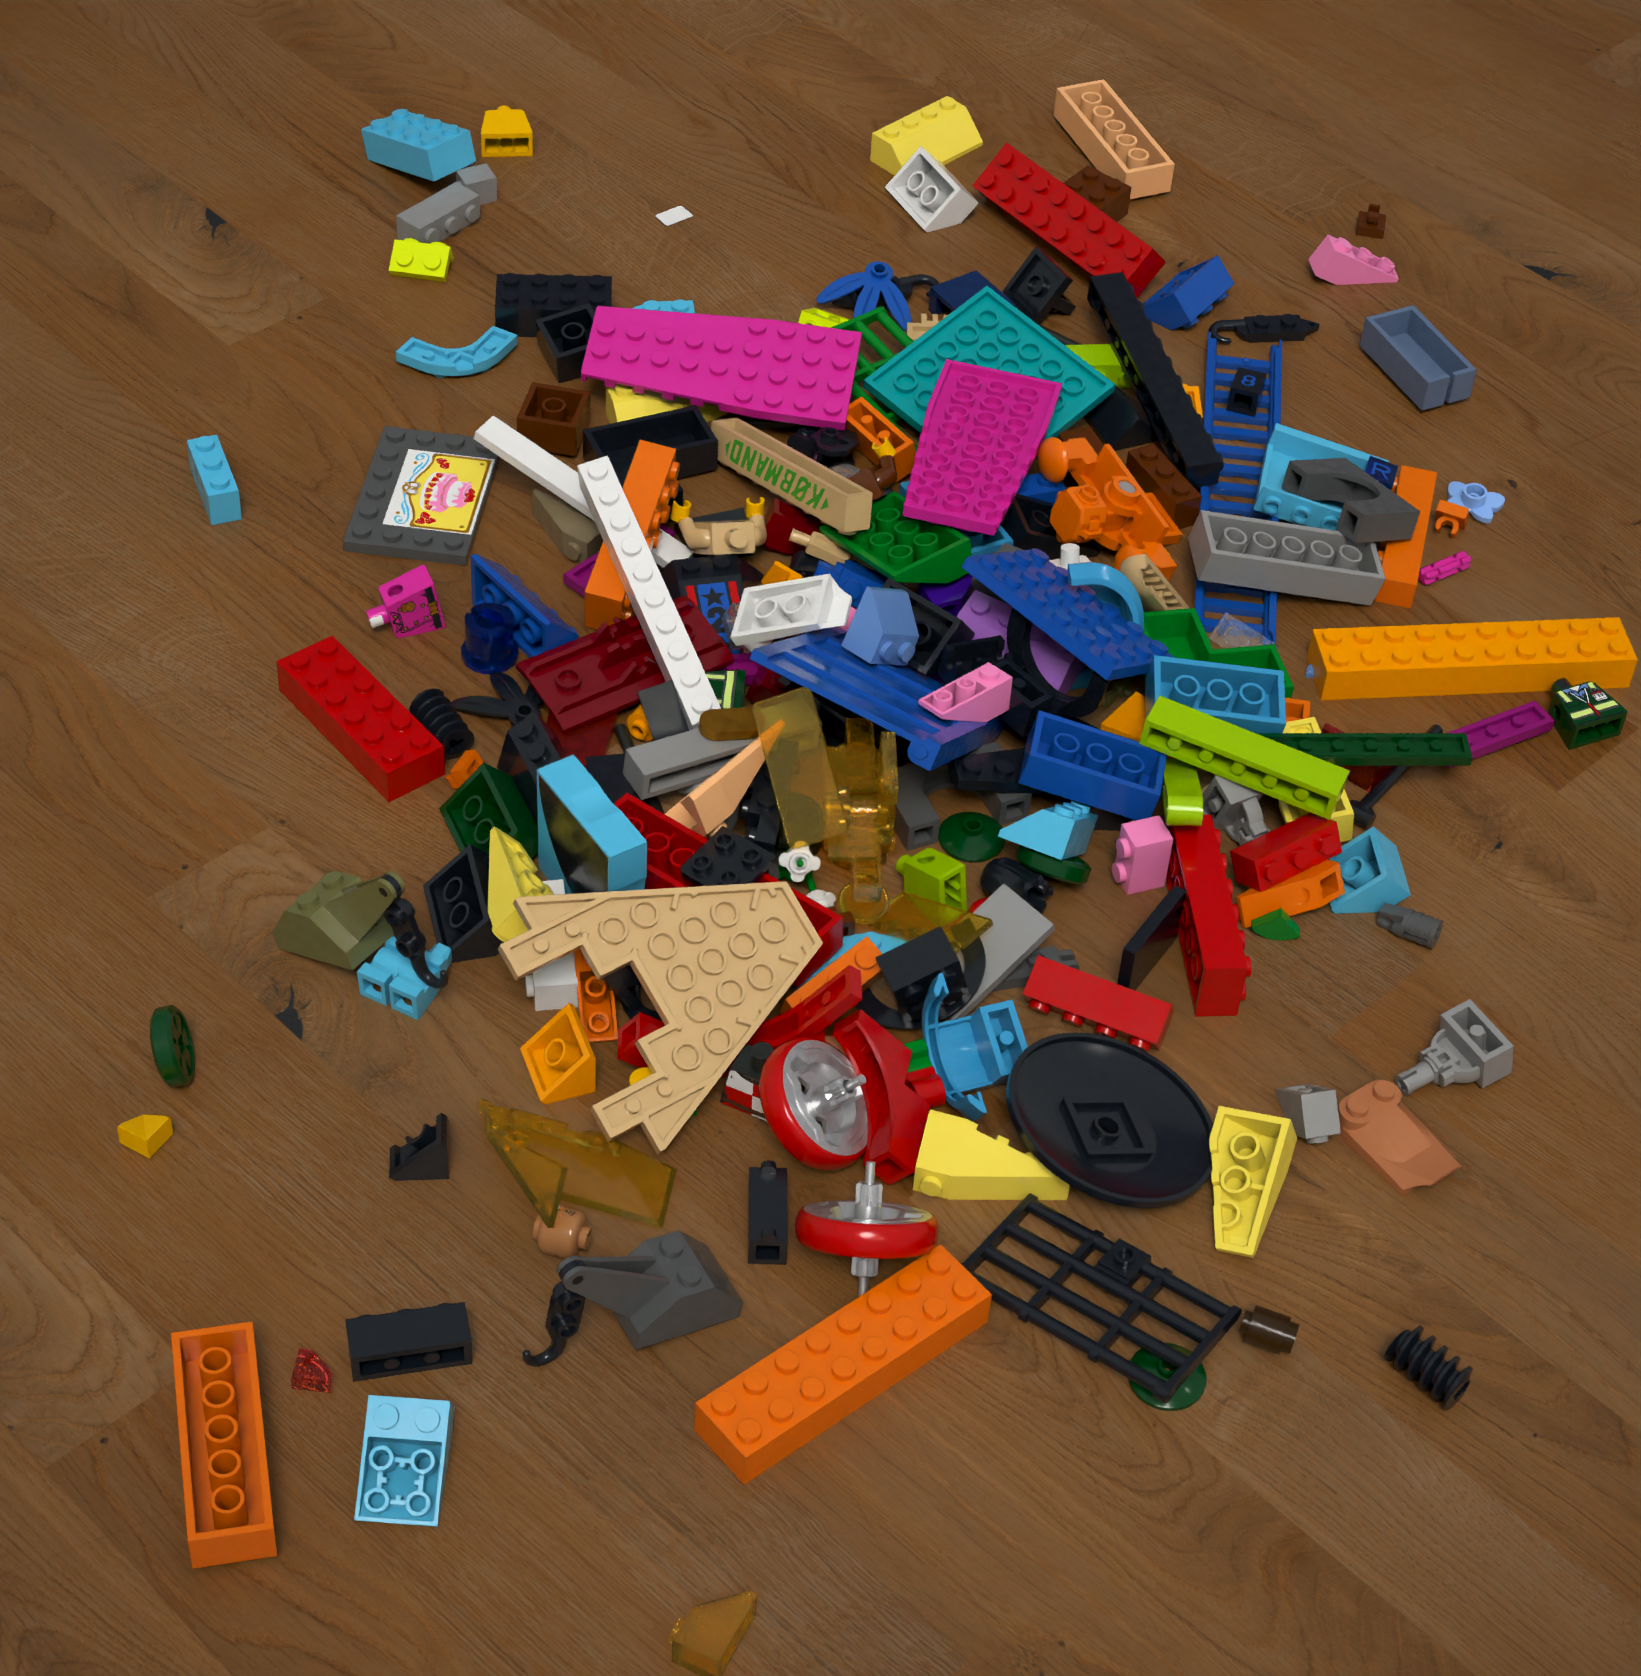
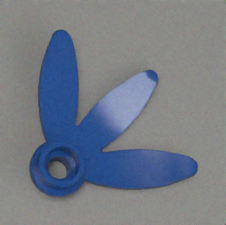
(874, 281)

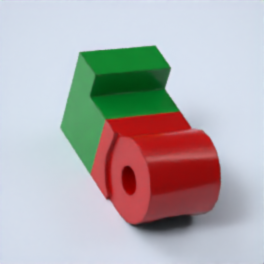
(923, 1077)

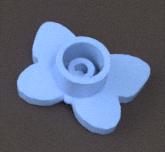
(1476, 498)

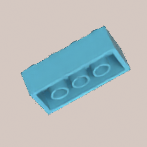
(418, 145)

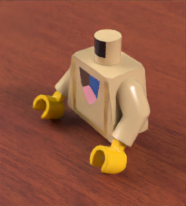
(722, 536)

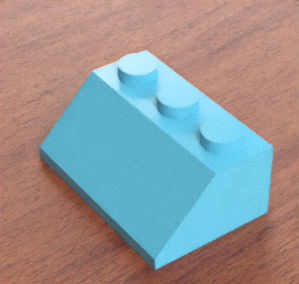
(1054, 831)

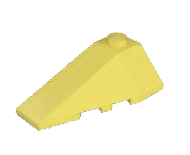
(510, 877)
(969, 1165)
(1247, 1173)

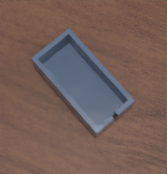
(1417, 357)

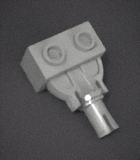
(1234, 809)
(1461, 1052)

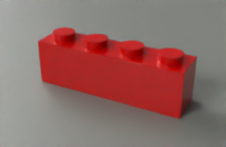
(1097, 1003)

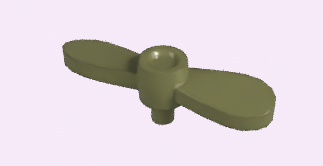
(1118, 689)

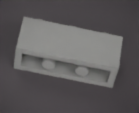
(439, 215)

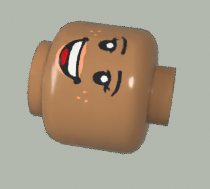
(566, 1237)

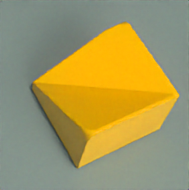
(145, 1133)

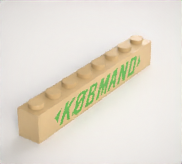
(793, 476)

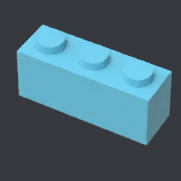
(214, 479)

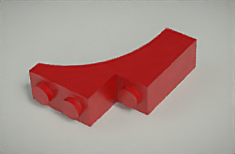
(893, 1109)

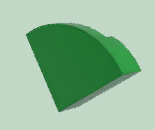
(1276, 926)

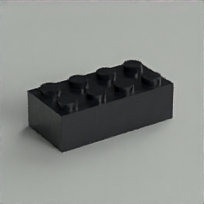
(530, 297)

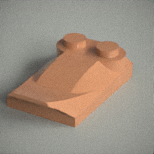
(1393, 1138)

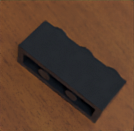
(409, 1341)

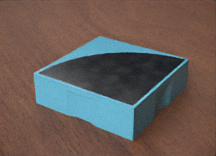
(585, 834)

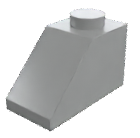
(1311, 1110)

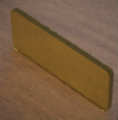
(800, 768)

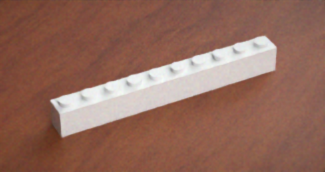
(646, 589)

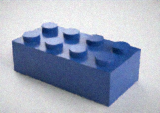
(1092, 767)

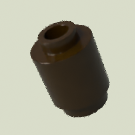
(1269, 1330)

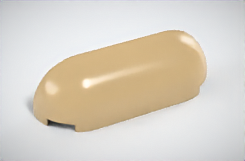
(1151, 584)

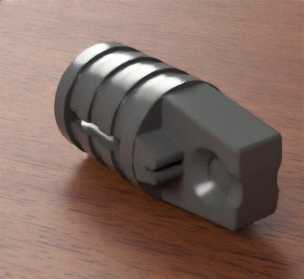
(1410, 924)

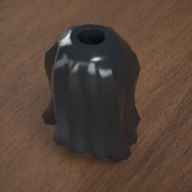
(1021, 880)

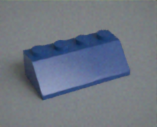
(534, 624)

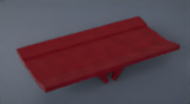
(608, 667)

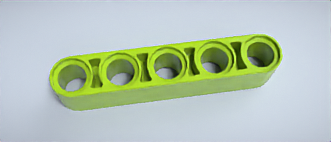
(1181, 794)

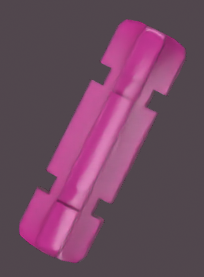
(1444, 568)

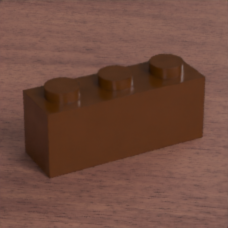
(1164, 480)

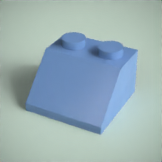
(883, 627)

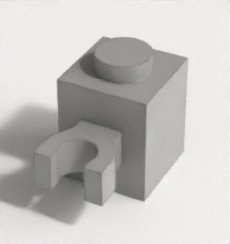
(479, 180)

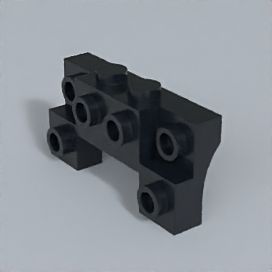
(762, 812)

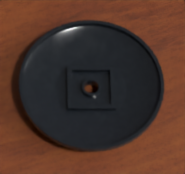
(1152, 1119)

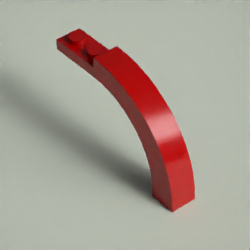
(803, 1020)

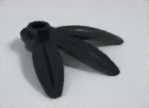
(513, 704)

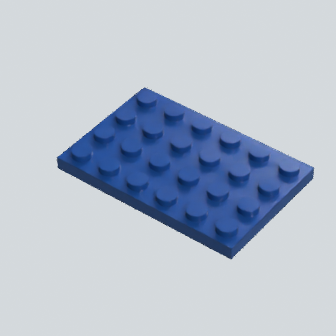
(1067, 612)

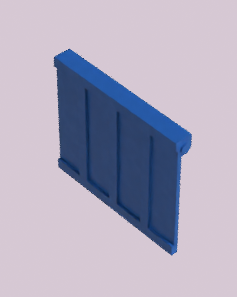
(878, 693)

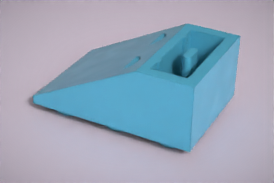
(404, 1460)

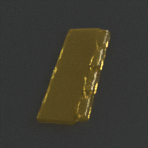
(914, 916)

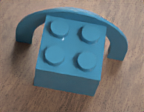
(1110, 588)
(971, 1050)

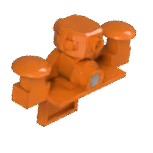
(1106, 504)

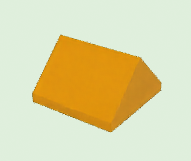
(561, 1058)

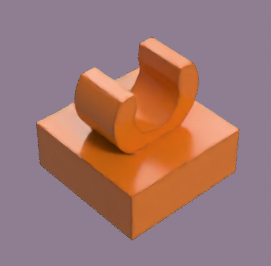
(1452, 515)
(464, 768)

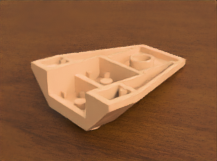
(720, 794)

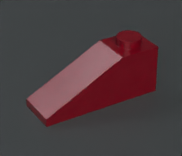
(779, 524)

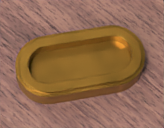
(728, 724)

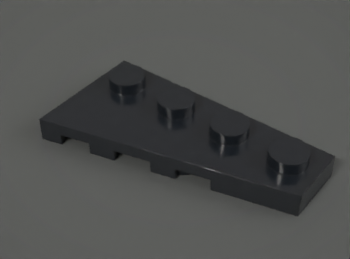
(990, 772)

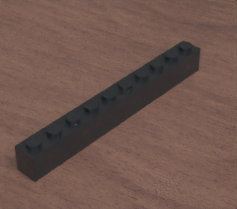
(1154, 379)

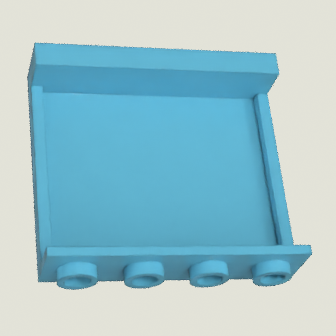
(1288, 445)

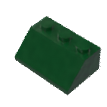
(488, 801)

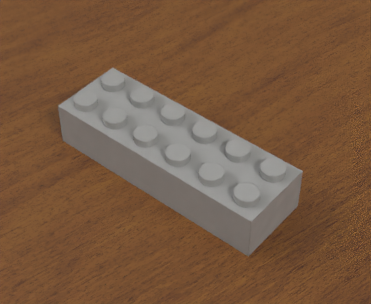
(1284, 558)

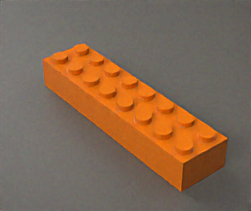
(841, 1363)

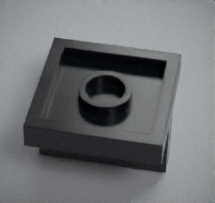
(1040, 287)

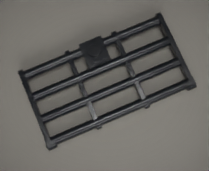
(1115, 1274)

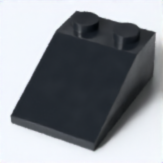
(1030, 528)

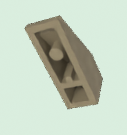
(566, 526)

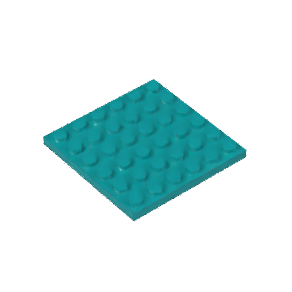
(993, 336)

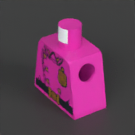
(408, 605)

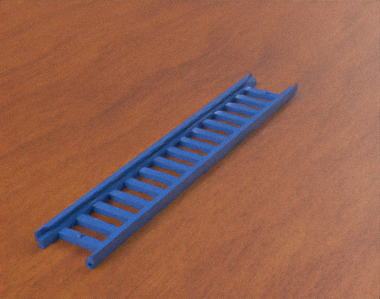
(1272, 402)

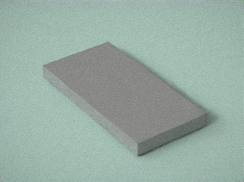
(1011, 939)

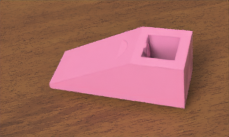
(1347, 265)
(973, 697)

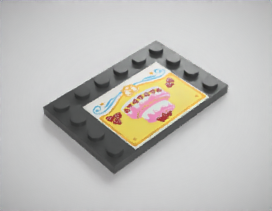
(422, 497)

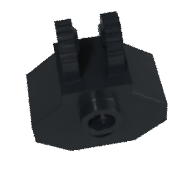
(826, 445)

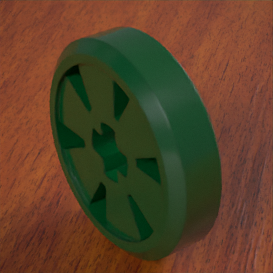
(1070, 870)
(172, 1046)

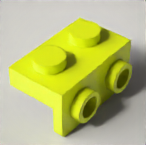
(420, 260)

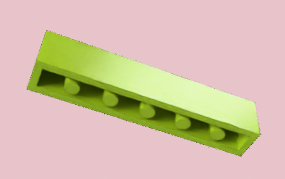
(1244, 757)

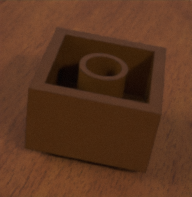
(1102, 191)
(555, 417)

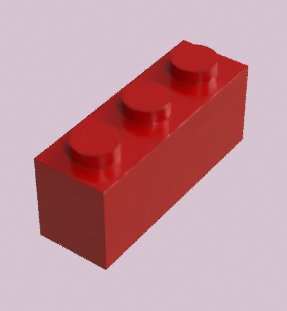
(1286, 851)

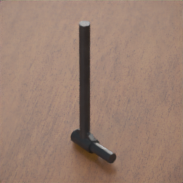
(1363, 812)

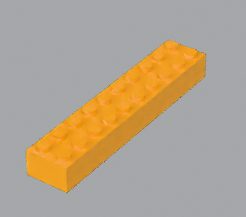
(1469, 658)

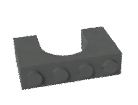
(1369, 508)
(915, 817)

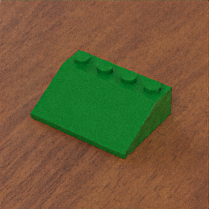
(906, 546)

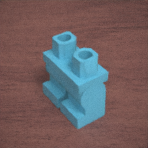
(399, 980)

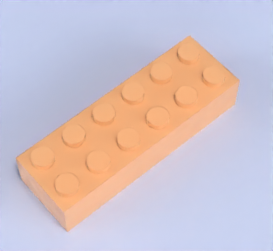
(1113, 137)

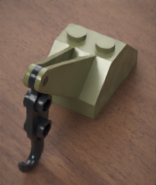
(350, 919)

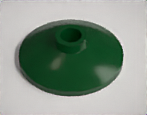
(971, 837)
(1185, 1396)

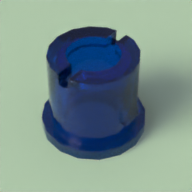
(489, 639)

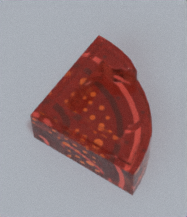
(311, 1373)

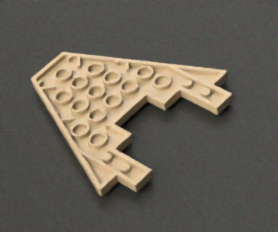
(706, 960)

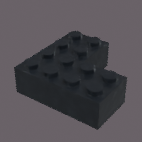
(679, 429)

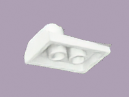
(789, 610)

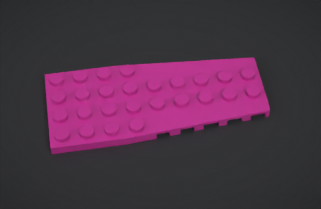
(729, 361)
(977, 445)

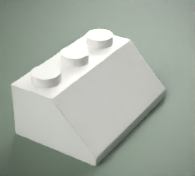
(931, 192)

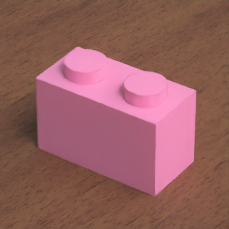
(1142, 855)

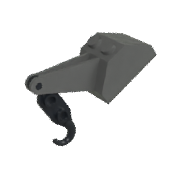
(655, 1293)

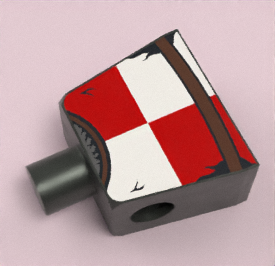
(743, 1079)

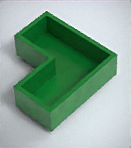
(1187, 639)

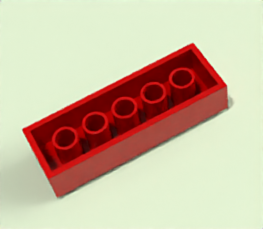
(361, 718)
(1208, 924)

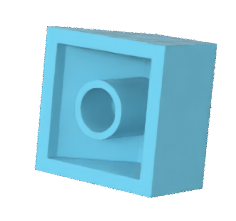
(1370, 874)

